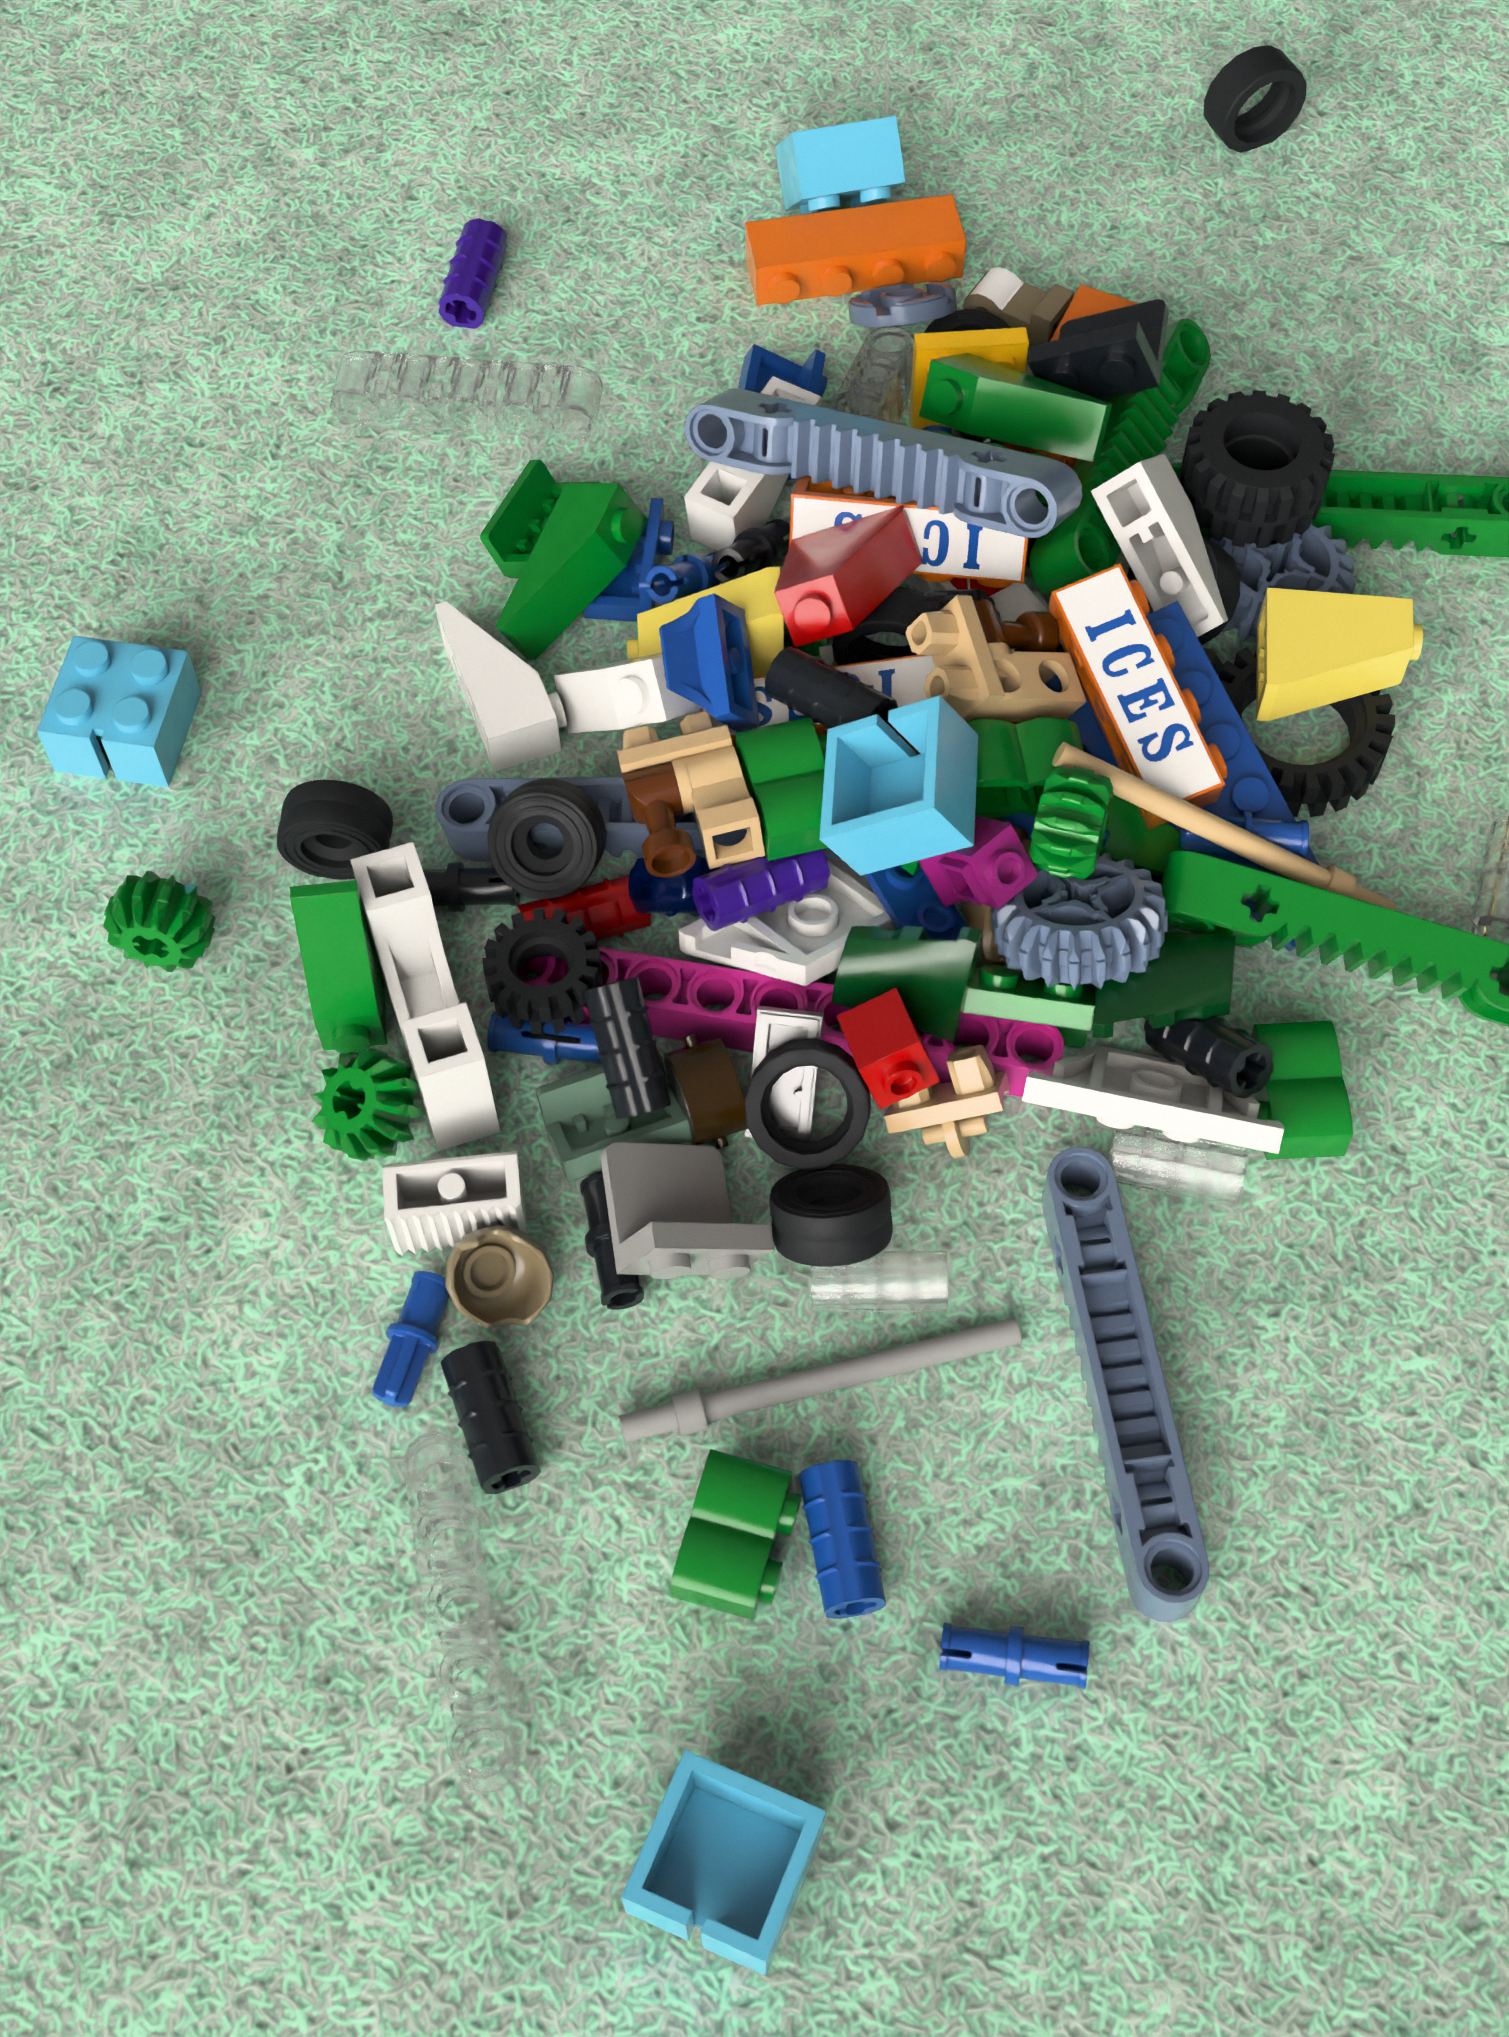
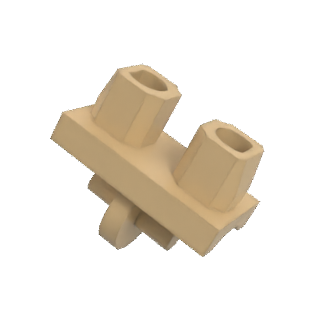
(955, 1108)

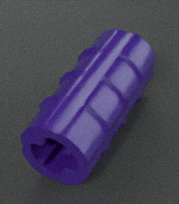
(472, 273)
(757, 886)

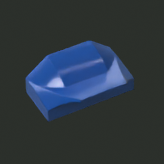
(711, 661)

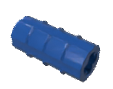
(842, 1539)

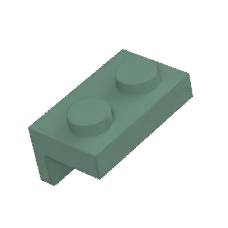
(583, 1121)

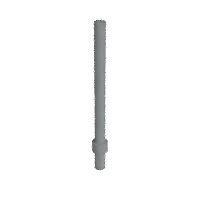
(692, 1411)

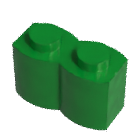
(1017, 762)
(786, 780)
(1305, 1090)
(733, 1535)

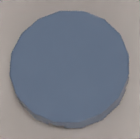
(902, 304)

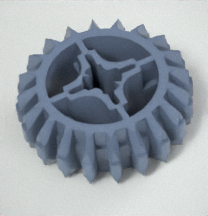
(1305, 563)
(1083, 928)

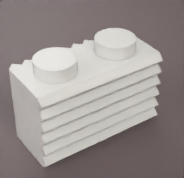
(449, 1197)

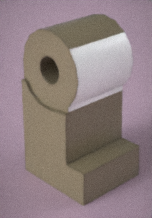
(1020, 304)

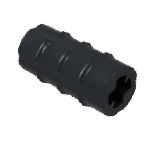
(823, 691)
(627, 1048)
(1216, 1052)
(490, 1417)

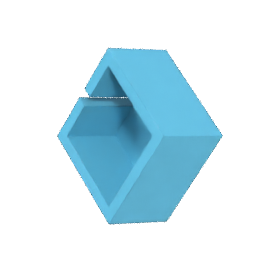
(840, 164)
(132, 698)
(895, 805)
(724, 1861)

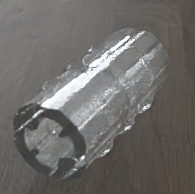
(1491, 902)
(1181, 1168)
(883, 1283)

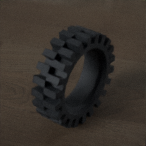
(1339, 777)

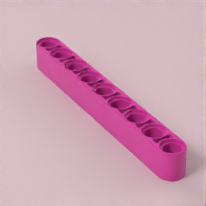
(696, 985)

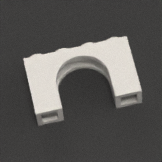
(424, 998)

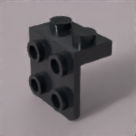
(1106, 351)

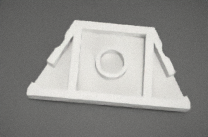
(798, 938)
(1153, 1093)

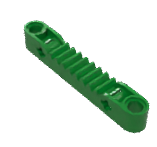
(1133, 434)
(1416, 510)
(1209, 896)

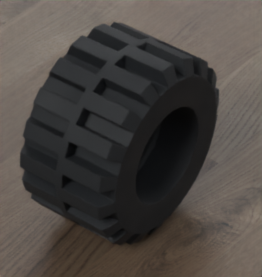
(1256, 468)

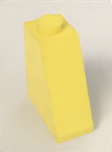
(749, 592)
(1329, 648)

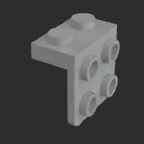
(675, 1213)

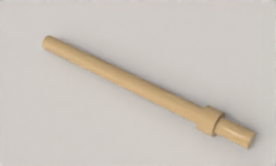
(1219, 830)

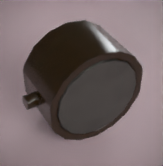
(706, 1089)

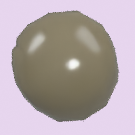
(499, 1277)

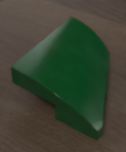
(925, 971)
(1184, 983)

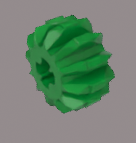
(1071, 822)
(159, 921)
(367, 1104)

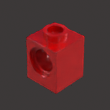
(888, 1048)

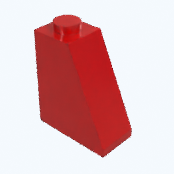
(844, 574)

